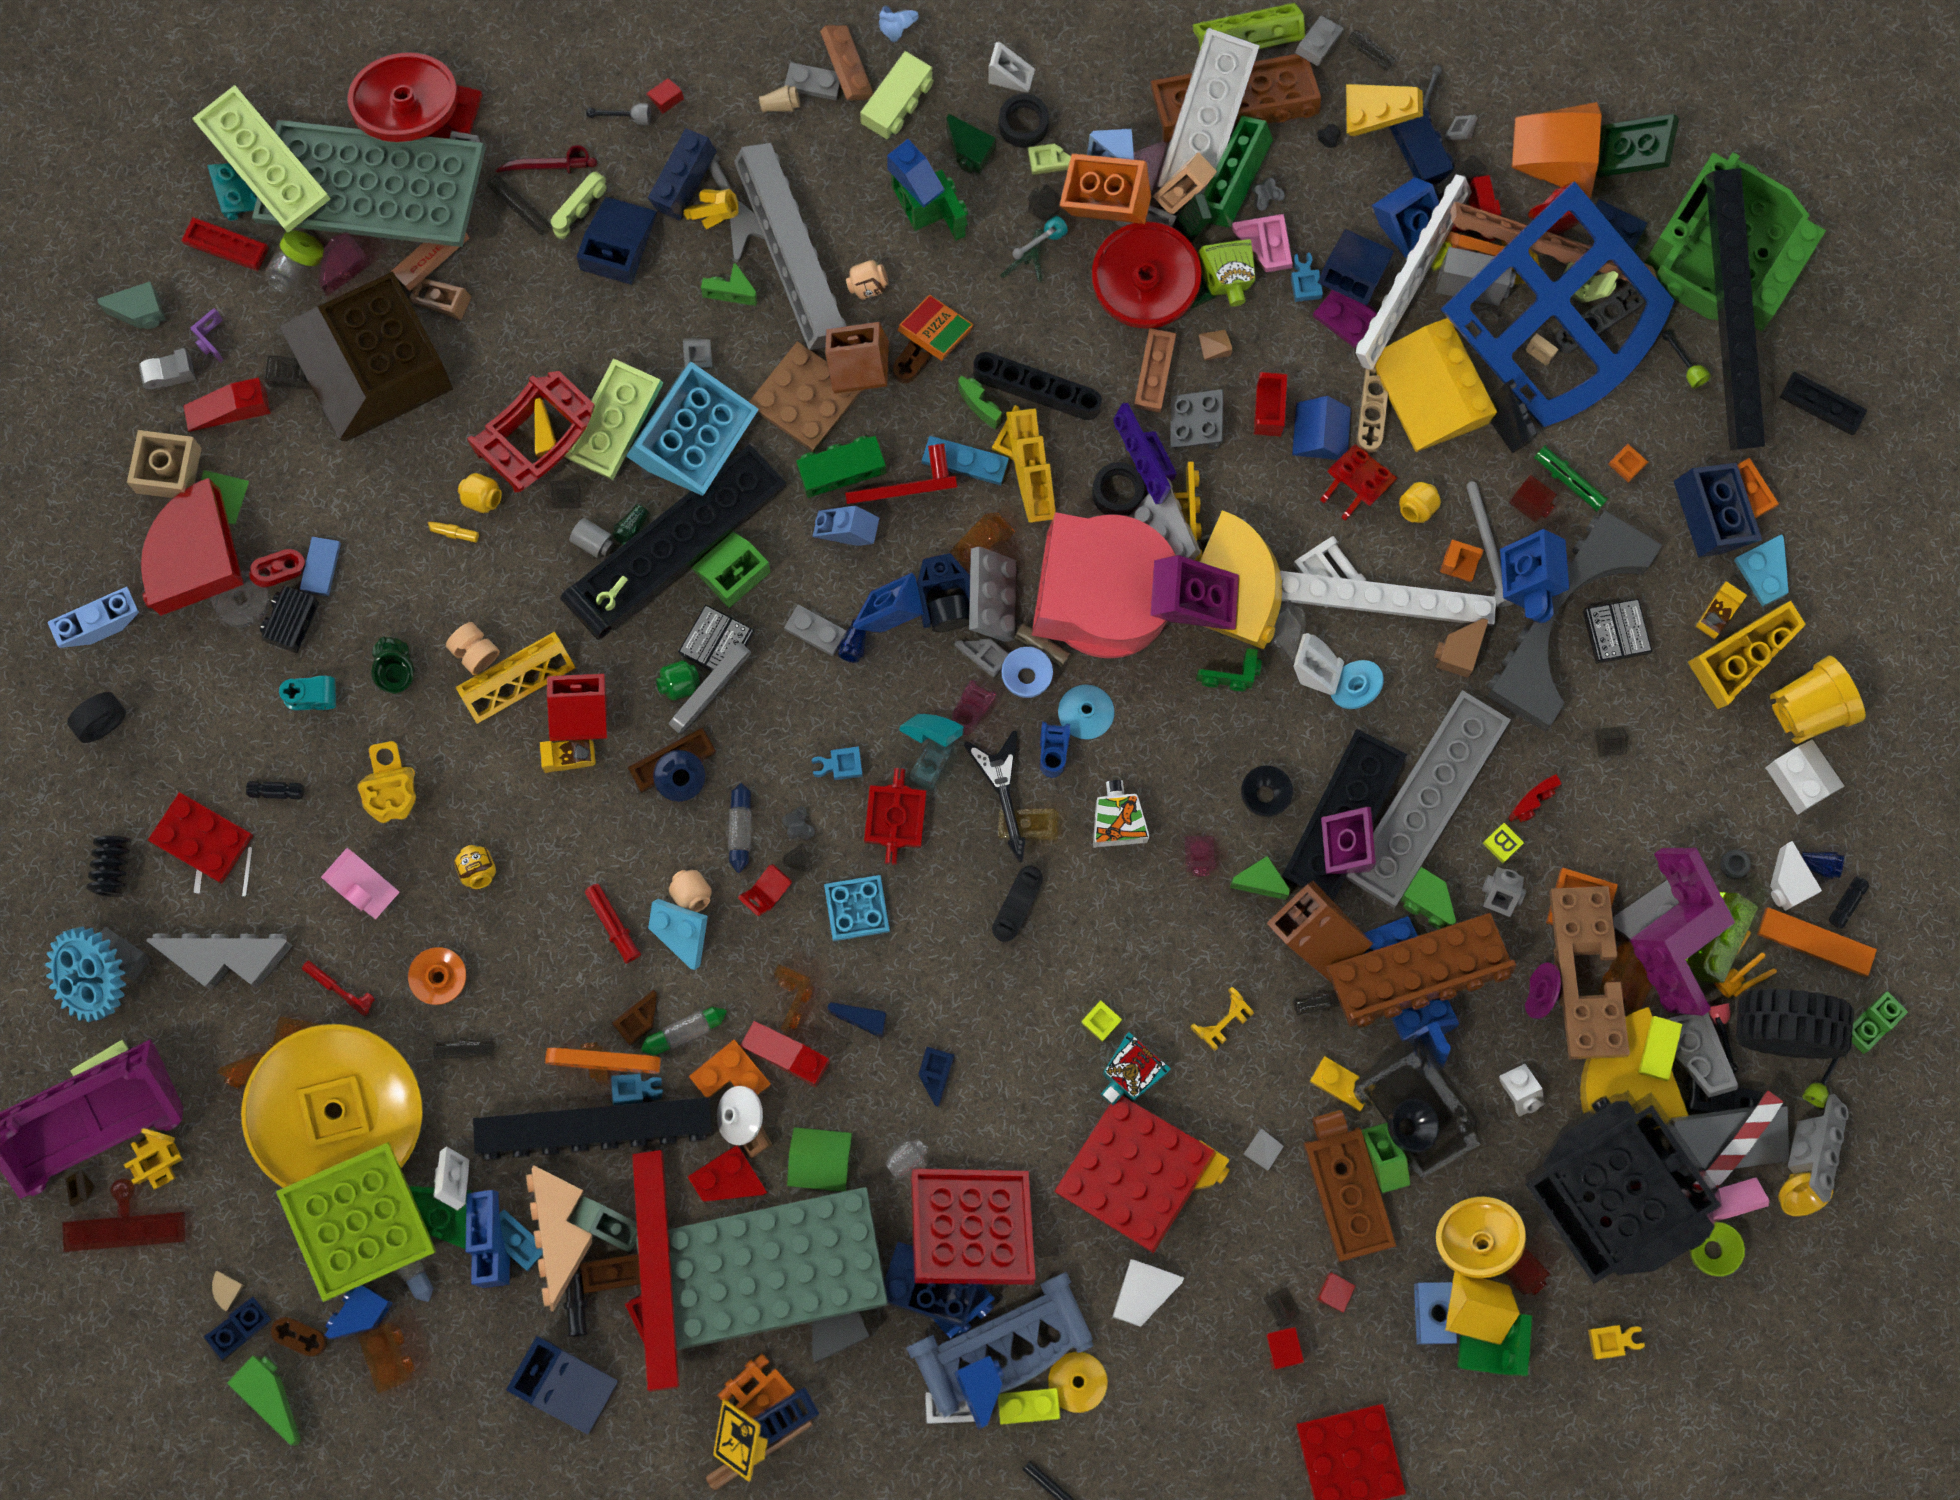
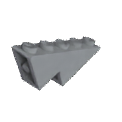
(213, 957)

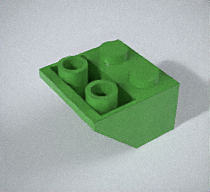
(732, 568)

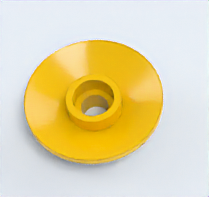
(1094, 1377)

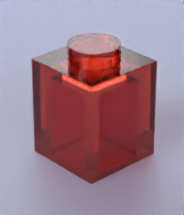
(1534, 499)
(1527, 1274)

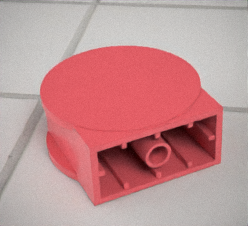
(1099, 584)

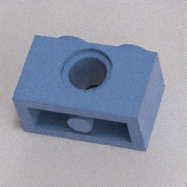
(1427, 1329)

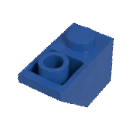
(361, 1313)

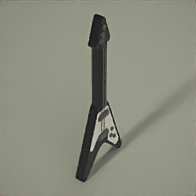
(998, 772)

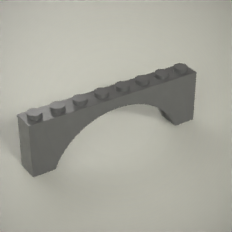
(1526, 681)

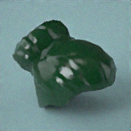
(392, 666)

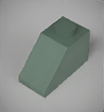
(135, 306)
(605, 1224)

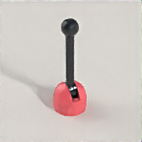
(1720, 1016)

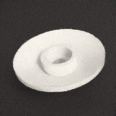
(739, 1115)

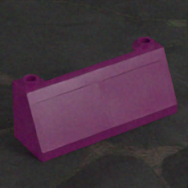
(86, 1117)

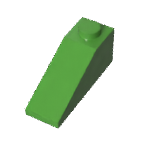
(266, 1395)

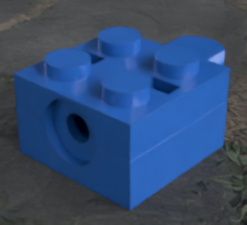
(1534, 573)

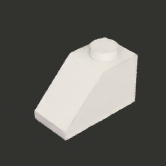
(1792, 879)

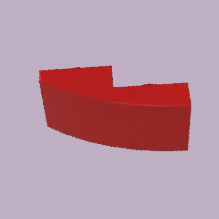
(1529, 803)

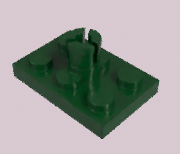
(1637, 145)

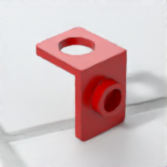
(766, 890)

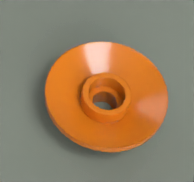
(428, 964)

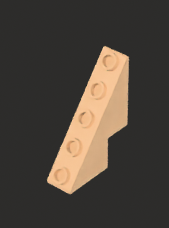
(560, 1241)

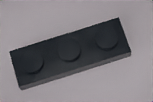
(1823, 403)

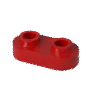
(274, 567)

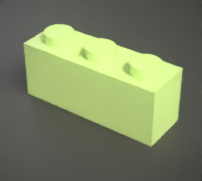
(897, 95)

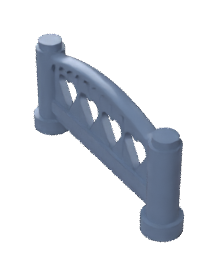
(1055, 1308)

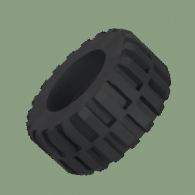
(1795, 1023)

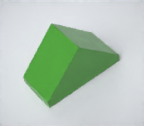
(1261, 879)

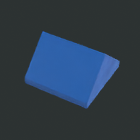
(1321, 428)
(890, 605)

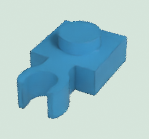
(1305, 281)
(844, 764)
(631, 1090)

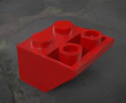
(577, 707)

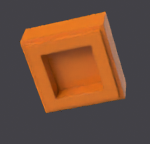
(1628, 463)

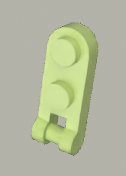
(578, 204)

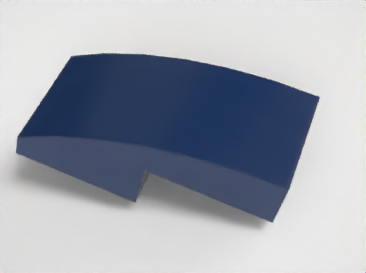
(237, 1329)

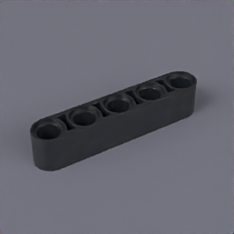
(1027, 376)

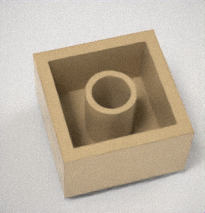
(163, 464)

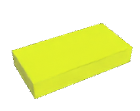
(1660, 1048)

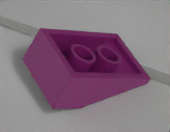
(1194, 593)

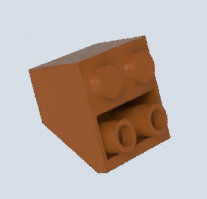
(857, 357)

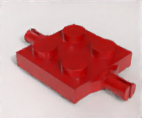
(895, 816)

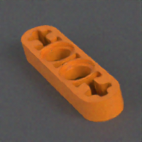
(603, 1060)

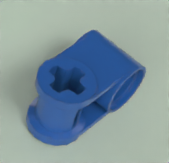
(1054, 743)

